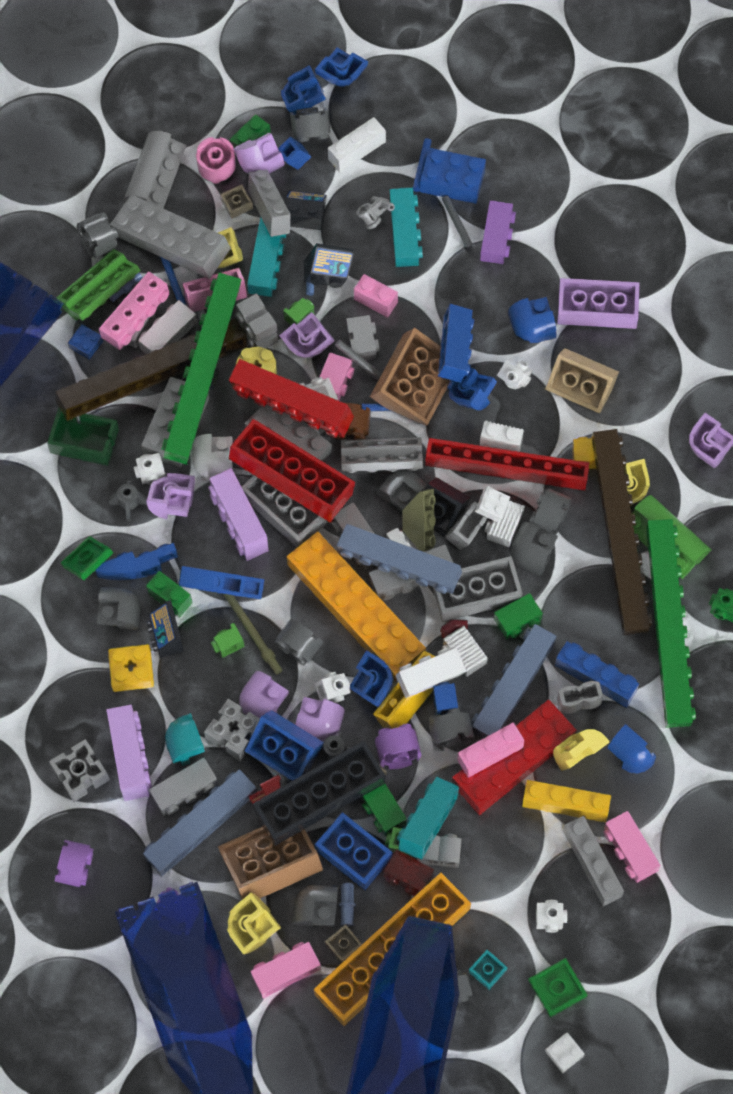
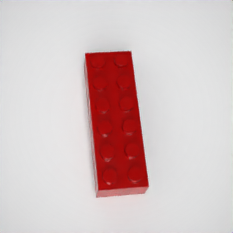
(291, 398)
(291, 470)
(541, 734)

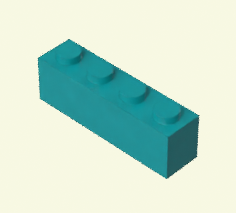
(404, 227)
(265, 262)
(428, 817)

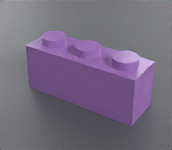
(497, 232)

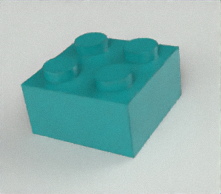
(488, 969)

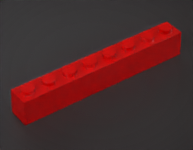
(507, 464)

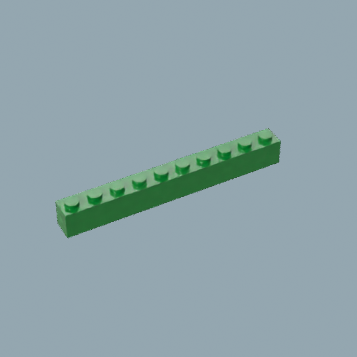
(202, 368)
(669, 623)

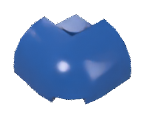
(341, 67)
(302, 90)
(533, 320)
(472, 390)
(372, 679)
(632, 751)

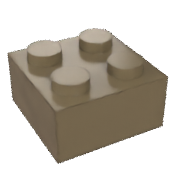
(236, 201)
(343, 943)

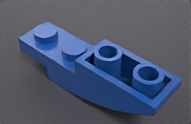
(128, 567)
(221, 582)

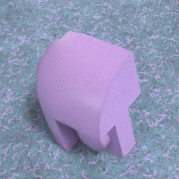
(259, 155)
(307, 337)
(710, 440)
(171, 495)
(261, 695)
(320, 717)

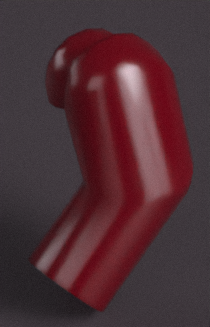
(451, 626)

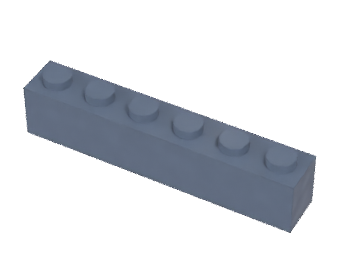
(399, 559)
(514, 683)
(199, 823)

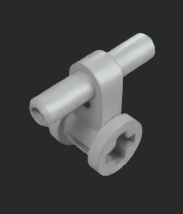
(371, 212)

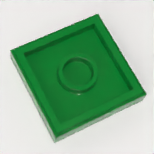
(86, 558)
(557, 987)

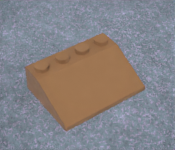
(411, 379)
(265, 868)

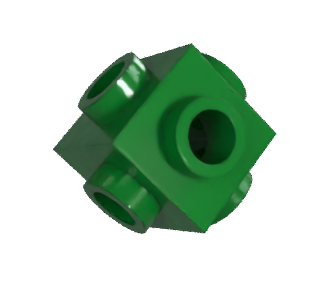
(722, 604)

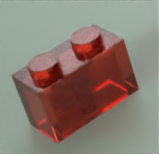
(408, 873)

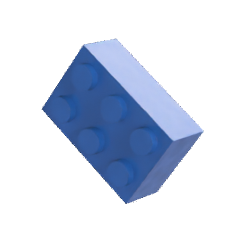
(452, 175)
(283, 746)
(353, 851)

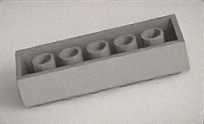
(170, 236)

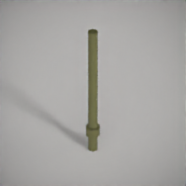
(267, 654)

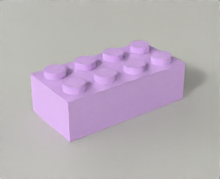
(598, 303)
(238, 514)
(127, 749)

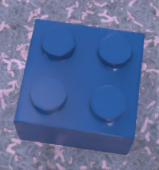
(85, 341)

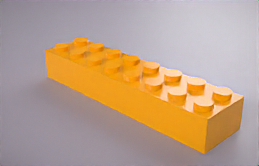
(354, 603)
(348, 986)

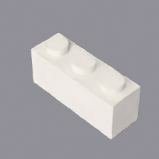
(356, 144)
(169, 328)
(430, 672)

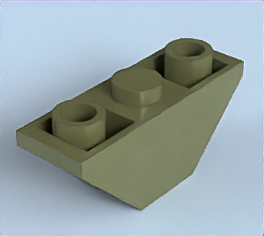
(420, 520)

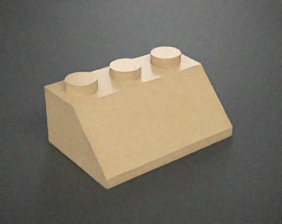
(581, 380)

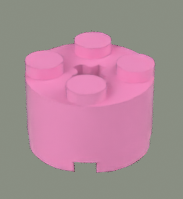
(216, 159)

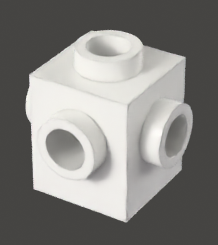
(515, 373)
(149, 468)
(333, 687)
(543, 917)

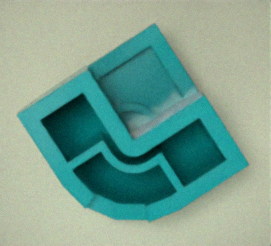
(183, 740)

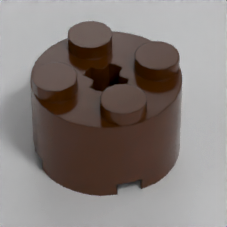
(360, 424)

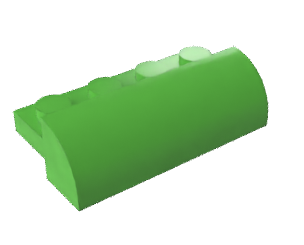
(97, 285)
(691, 547)

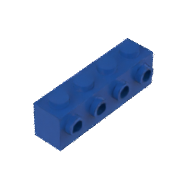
(455, 343)
(590, 668)

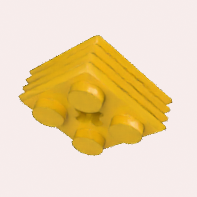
(142, 672)

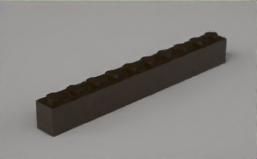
(138, 374)
(620, 532)

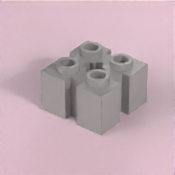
(256, 322)
(220, 731)
(74, 782)

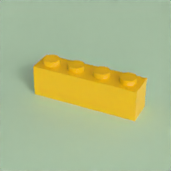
(396, 708)
(566, 801)

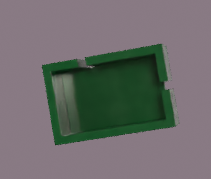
(85, 441)

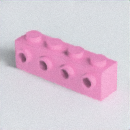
(134, 311)

